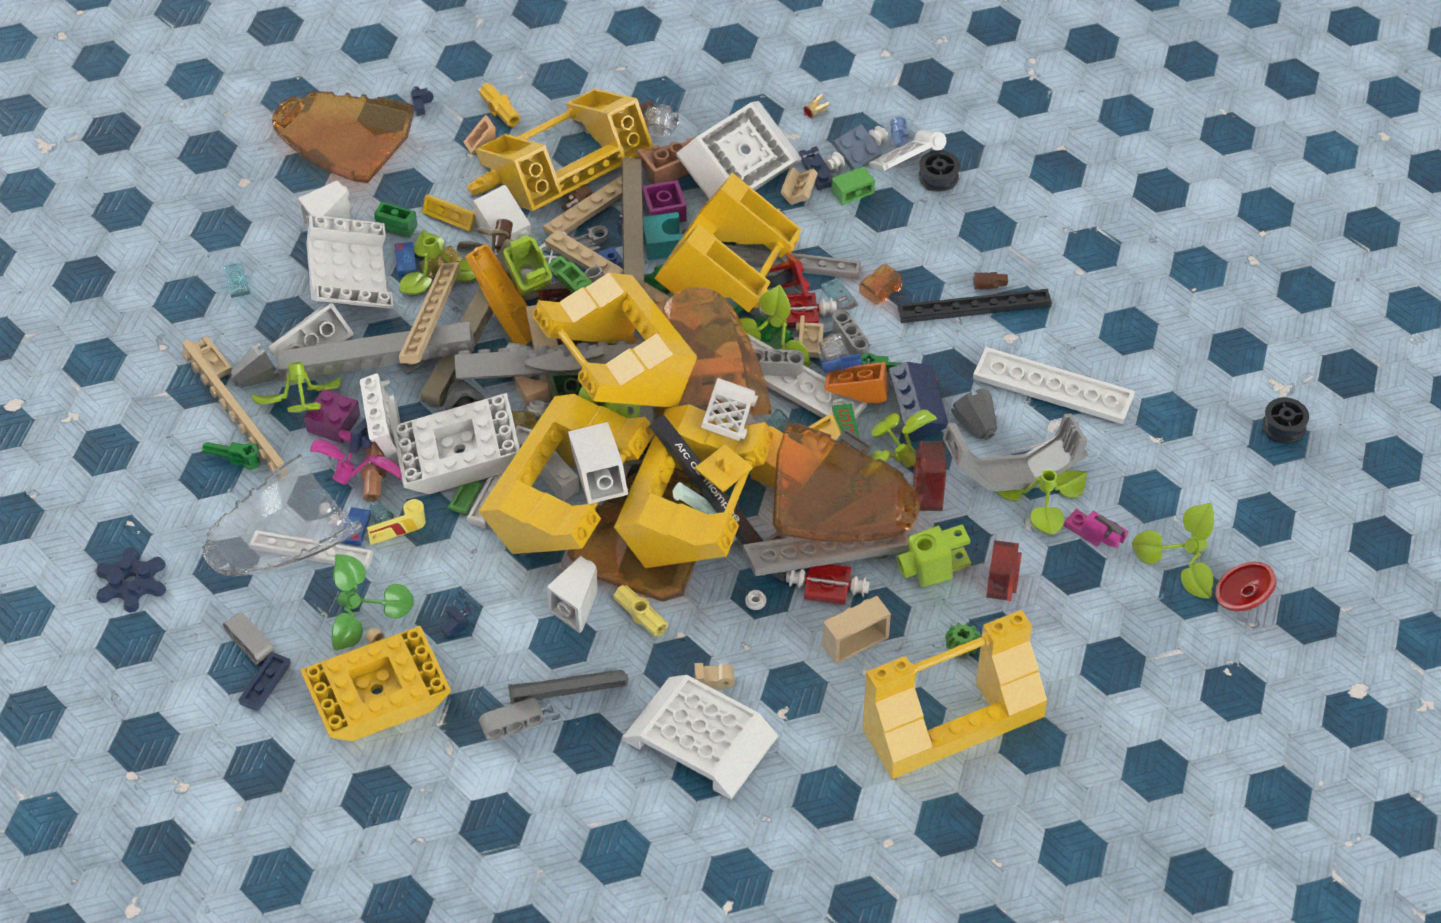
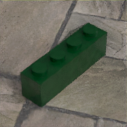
(563, 383)

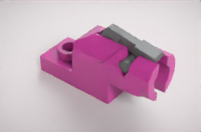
(1096, 528)

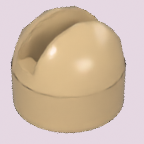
(374, 635)

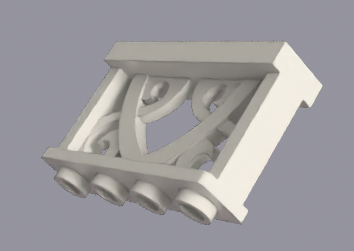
(380, 414)

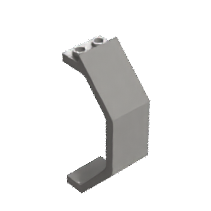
(1021, 470)

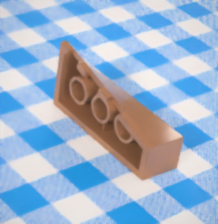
(662, 163)

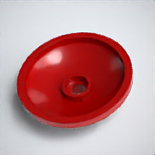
(1246, 586)

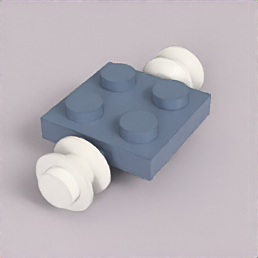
(856, 148)

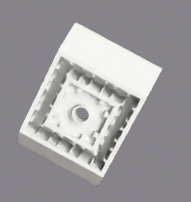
(717, 151)
(430, 444)

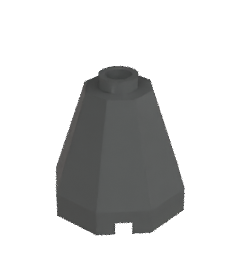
(253, 368)
(460, 394)
(977, 413)

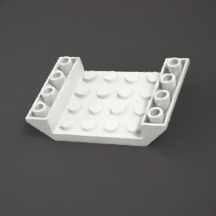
(347, 262)
(703, 732)

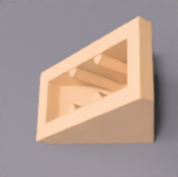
(481, 134)
(531, 389)

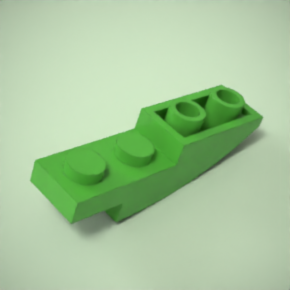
(568, 274)

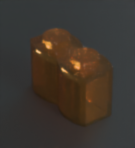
(880, 284)

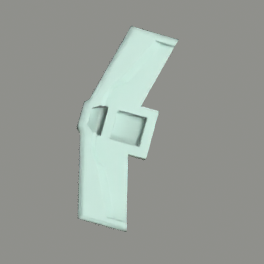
(693, 499)

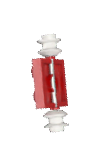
(806, 307)
(828, 583)

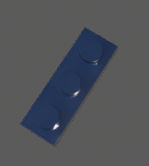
(264, 681)

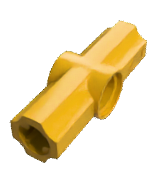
(499, 105)

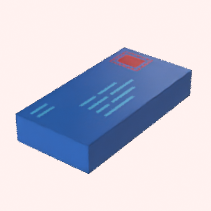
(405, 258)
(363, 516)

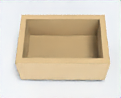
(856, 629)

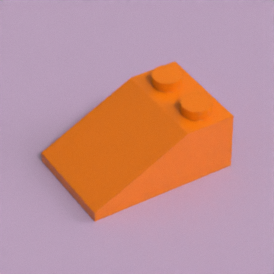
(862, 382)

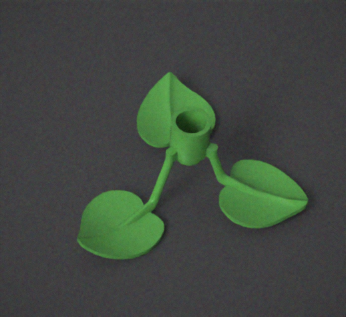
(346, 575)

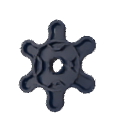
(134, 589)

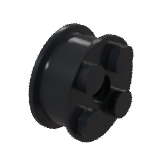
(939, 170)
(1285, 420)

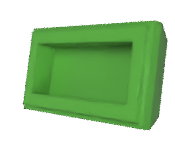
(464, 497)

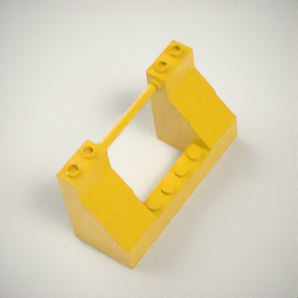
(526, 165)
(730, 215)
(610, 312)
(536, 520)
(672, 532)
(1004, 675)

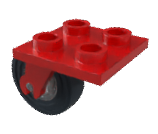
(783, 274)

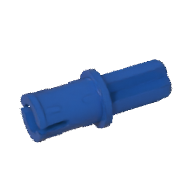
(841, 363)

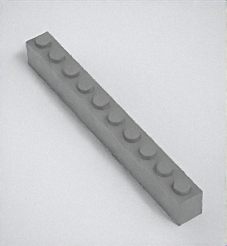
(374, 351)
(511, 363)

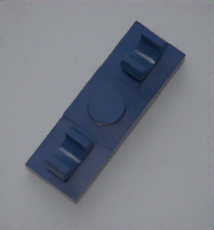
(360, 437)

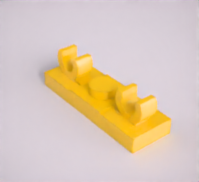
(448, 212)

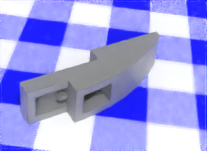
(556, 362)

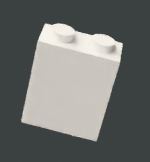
(325, 201)
(500, 205)
(574, 593)

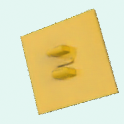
(724, 468)

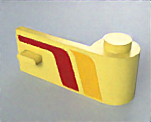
(411, 521)

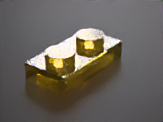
(434, 264)

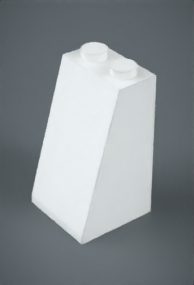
(598, 463)

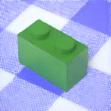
(853, 185)

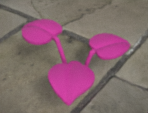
(345, 469)

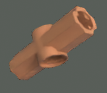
(372, 475)

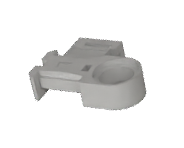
(590, 240)

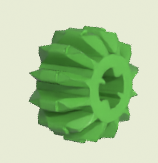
(960, 635)

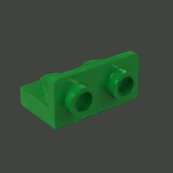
(772, 335)

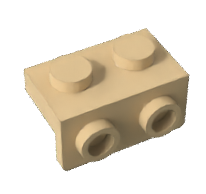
(798, 186)
(810, 335)

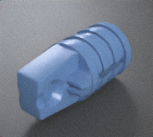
(899, 131)

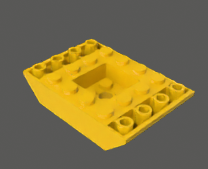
(397, 665)

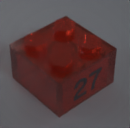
(1004, 570)

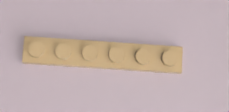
(586, 208)

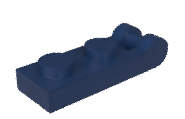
(824, 177)

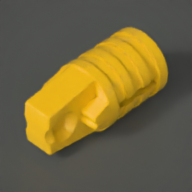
(484, 183)

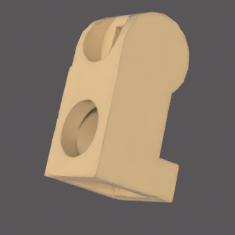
(716, 677)

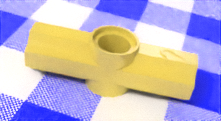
(640, 610)

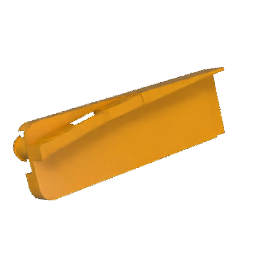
(500, 293)

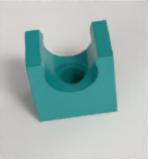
(658, 237)

